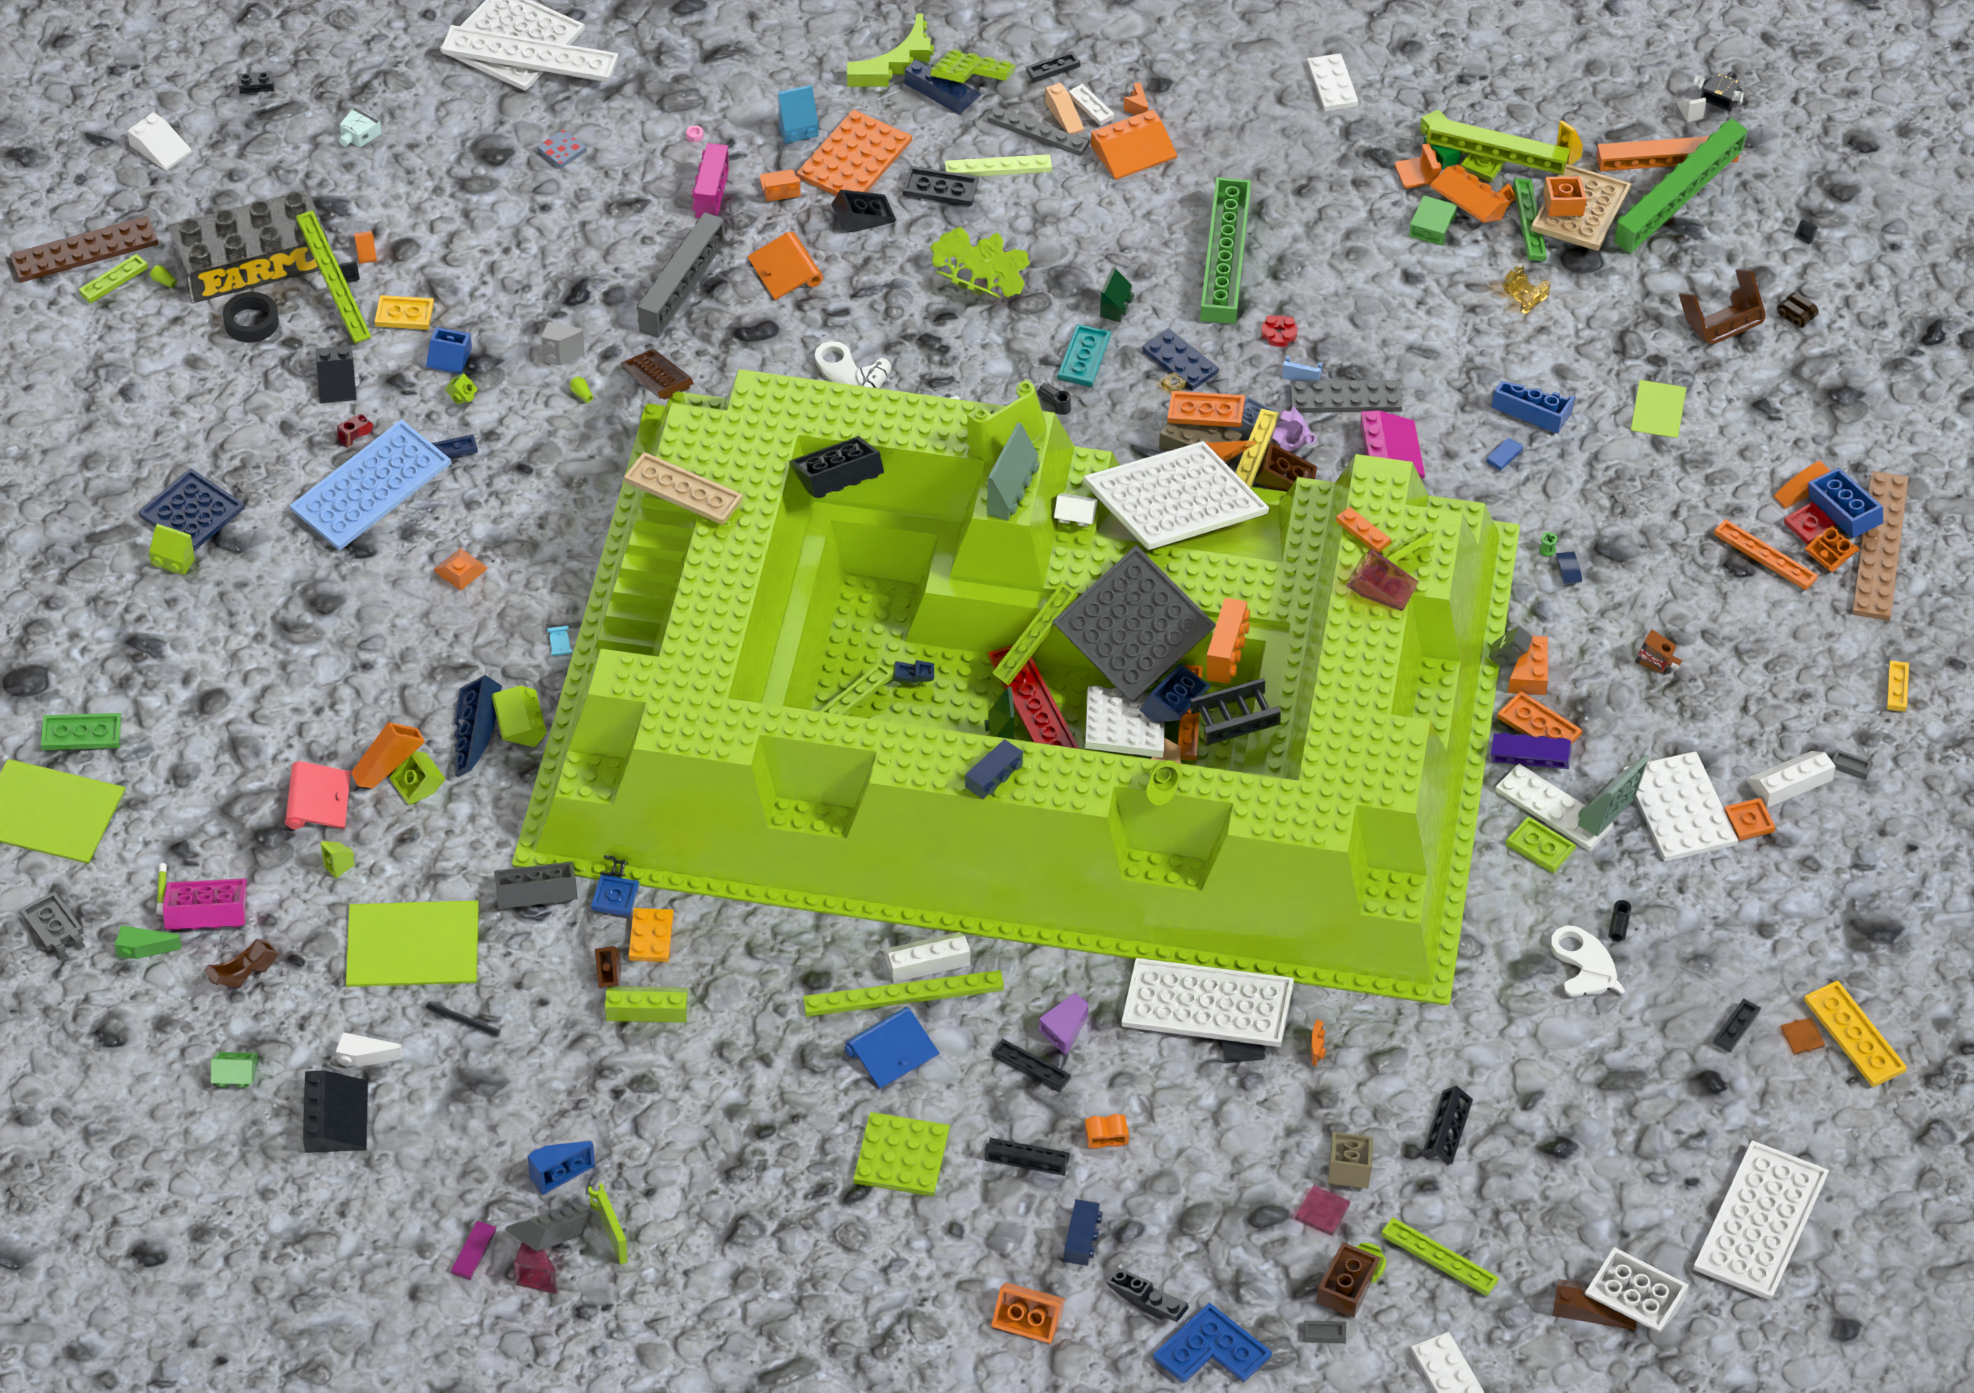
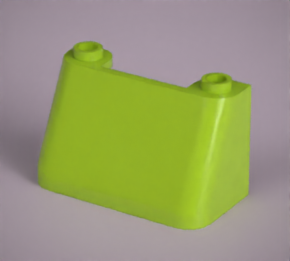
(990, 432)

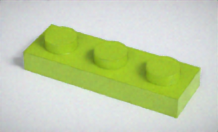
(1406, 549)

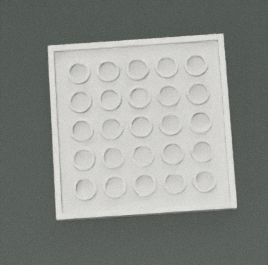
(519, 19)

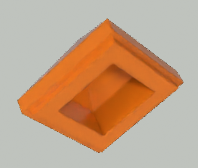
(1508, 192)

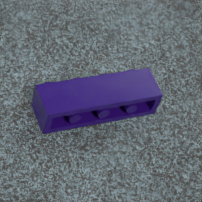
(1531, 751)

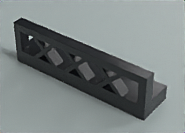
(1444, 1121)
(1027, 1156)

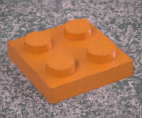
(1749, 819)

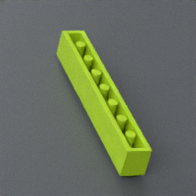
(1497, 145)

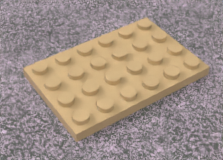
(1603, 203)

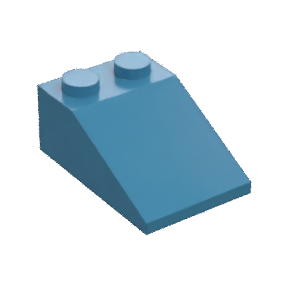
(797, 114)

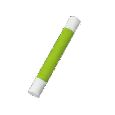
(161, 888)

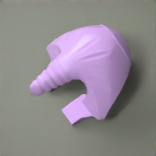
(1292, 431)

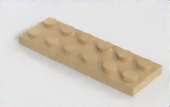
(683, 488)

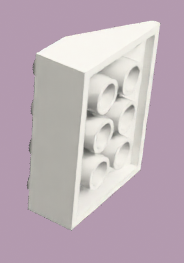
(1637, 1290)

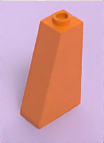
(386, 753)

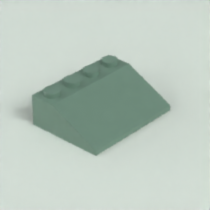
(1011, 474)
(1612, 799)

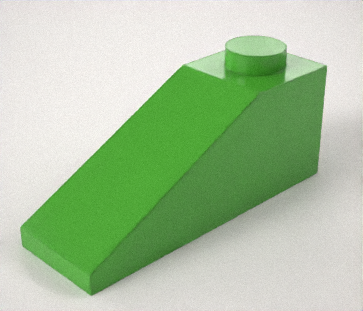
(141, 943)

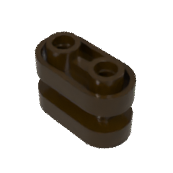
(1797, 309)

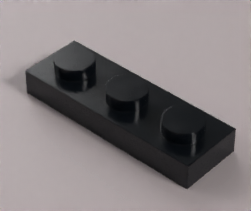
(1053, 66)
(1736, 1025)

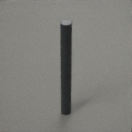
(463, 1019)

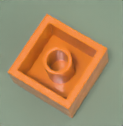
(1564, 196)

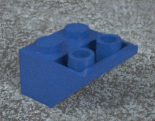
(448, 350)

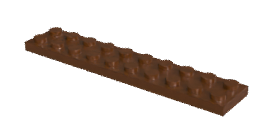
(657, 374)

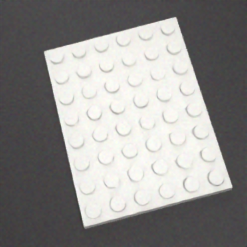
(1175, 495)

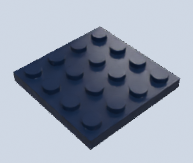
(192, 507)

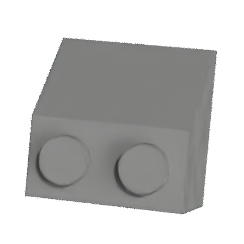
(562, 343)

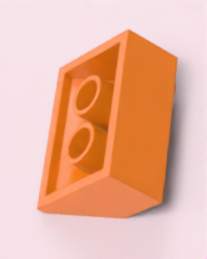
(1027, 1312)

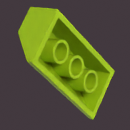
(646, 1004)

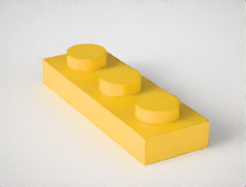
(1897, 686)

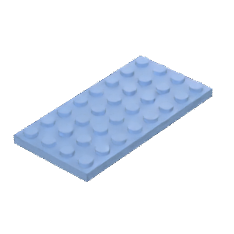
(370, 484)

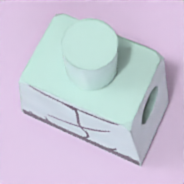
(359, 128)

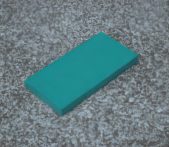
(1084, 355)

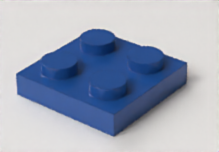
(615, 895)

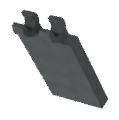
(53, 924)

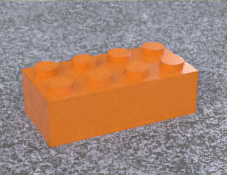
(1228, 640)

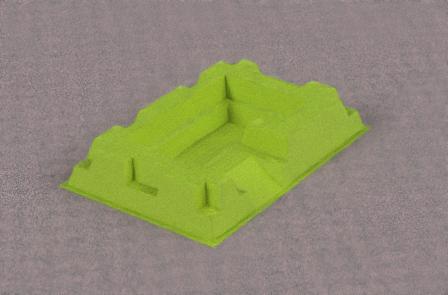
(1284, 852)

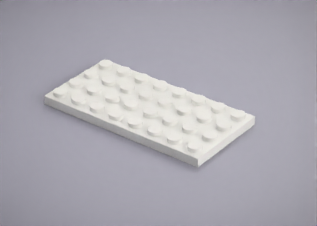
(1208, 1002)
(1761, 1220)

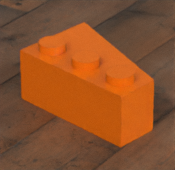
(1531, 669)

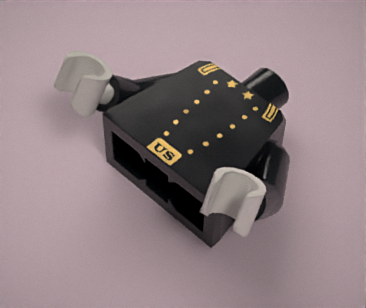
(1720, 90)

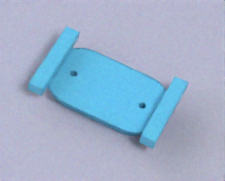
(559, 641)

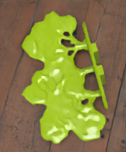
(984, 261)

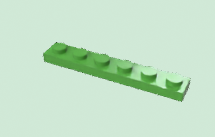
(1527, 212)

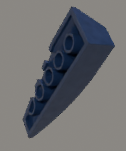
(474, 721)

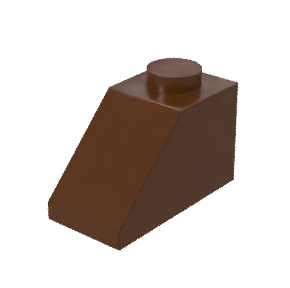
(608, 966)

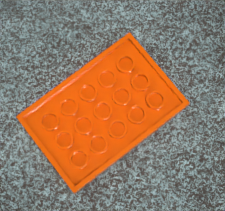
(854, 155)

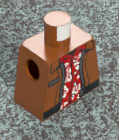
(1657, 653)

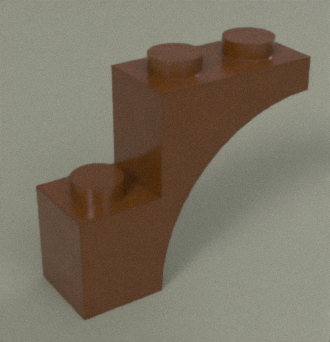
(235, 971)

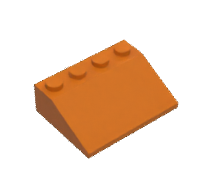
(1133, 144)

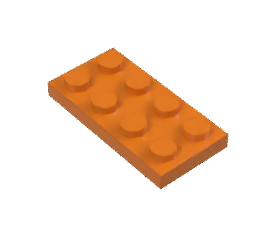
(1206, 409)
(1537, 720)

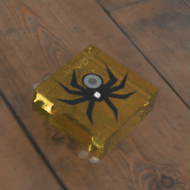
(1173, 382)

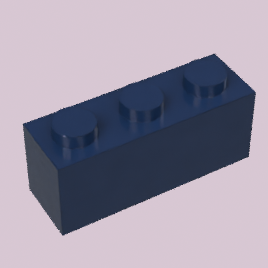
(994, 769)
(1082, 1232)

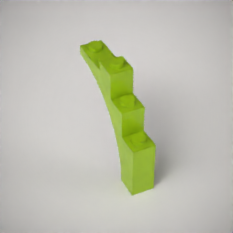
(879, 70)

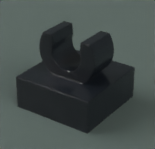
(1806, 231)
(350, 271)

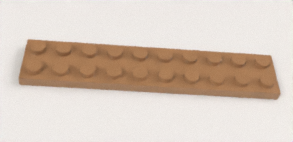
(1881, 549)

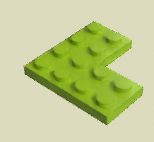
(961, 66)

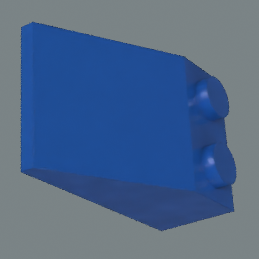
(559, 1164)

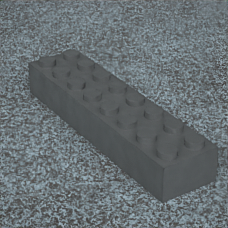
(681, 275)

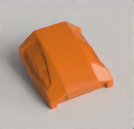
(1831, 549)

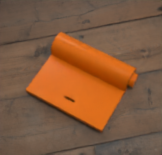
(787, 263)

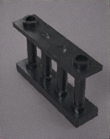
(1239, 726)

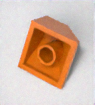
(460, 569)

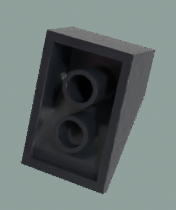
(862, 210)
(336, 374)

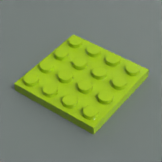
(901, 1154)

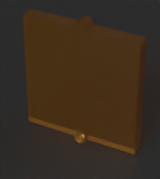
(1802, 1036)

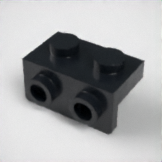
(255, 82)

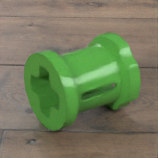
(1550, 543)

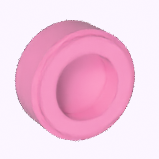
(694, 134)

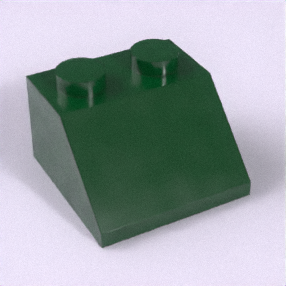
(1115, 296)

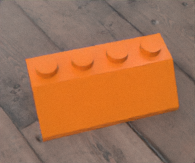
(1470, 194)

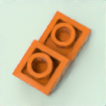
(1317, 1043)

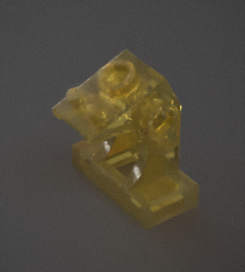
(1535, 293)

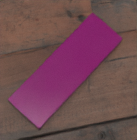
(473, 1250)

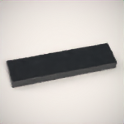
(1031, 1065)

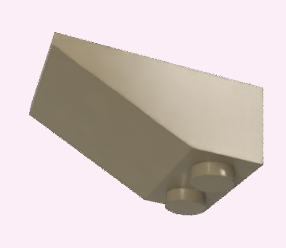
(1350, 1160)

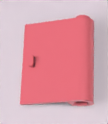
(314, 795)

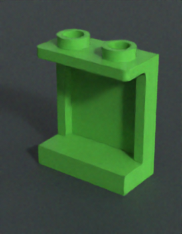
(1432, 220)

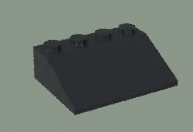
(837, 466)
(334, 1112)

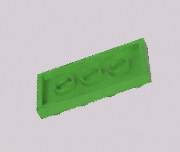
(81, 731)

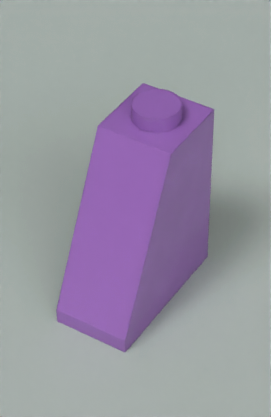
(1064, 1022)

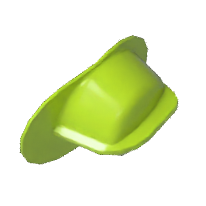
(1163, 782)

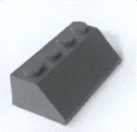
(535, 885)
(551, 1227)

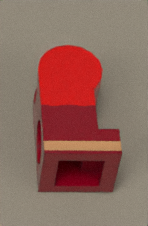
(353, 429)

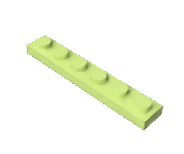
(1000, 165)

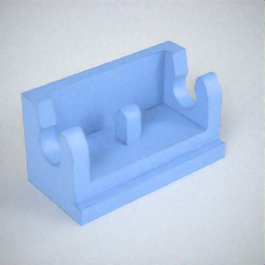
(1301, 372)

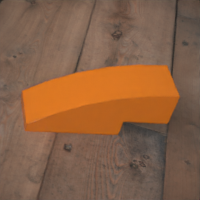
(1797, 487)

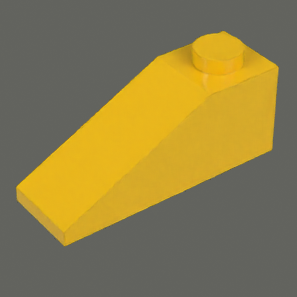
(1569, 138)

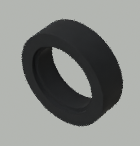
(255, 333)

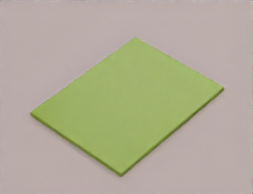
(54, 810)
(412, 943)

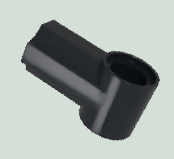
(1059, 399)
(1619, 920)

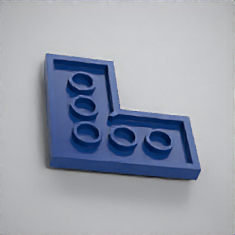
(1216, 1337)

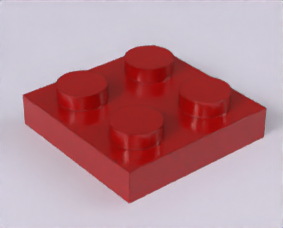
(1809, 522)

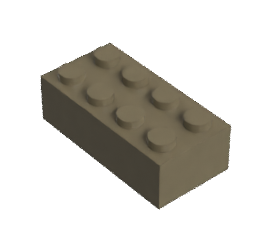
(1181, 435)

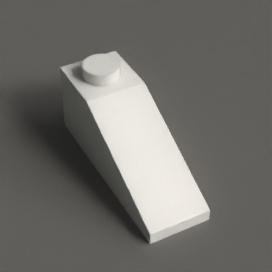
(364, 1051)

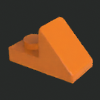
(1137, 101)
(365, 247)

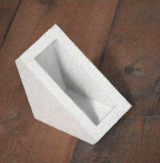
(1692, 109)

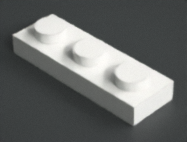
(1091, 105)

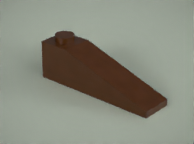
(1574, 1304)

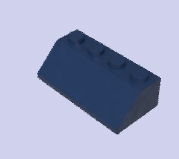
(946, 92)
(1173, 695)

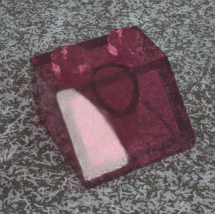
(535, 1270)

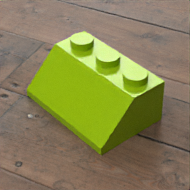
(519, 715)

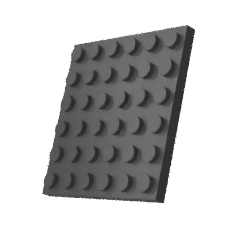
(1134, 624)

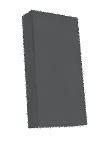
(1852, 764)
(1325, 1332)

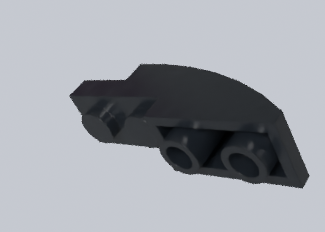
(1145, 1297)

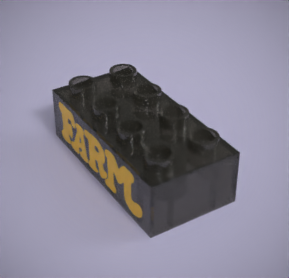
(243, 246)

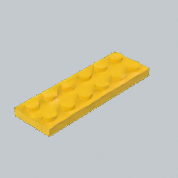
(1855, 1034)

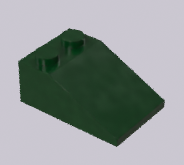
(1001, 717)

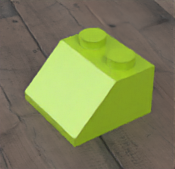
(171, 550)
(417, 777)

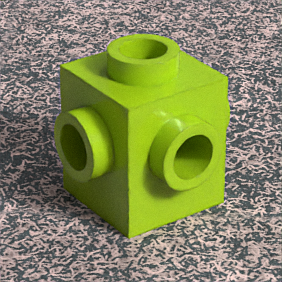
(461, 389)

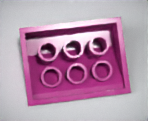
(1391, 438)
(205, 904)

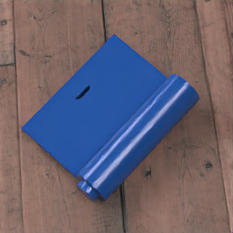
(888, 1044)

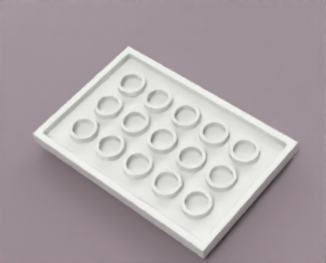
(1119, 726)
(1683, 808)

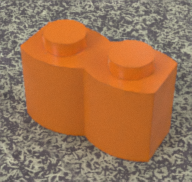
(1106, 1131)

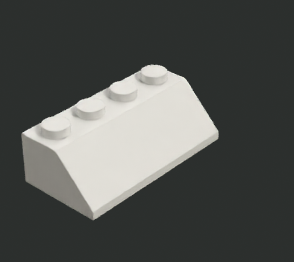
(1792, 777)
(927, 956)

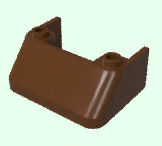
(1744, 313)

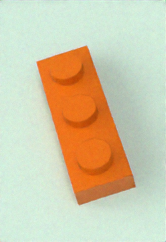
(1363, 529)

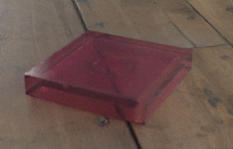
(1322, 1210)

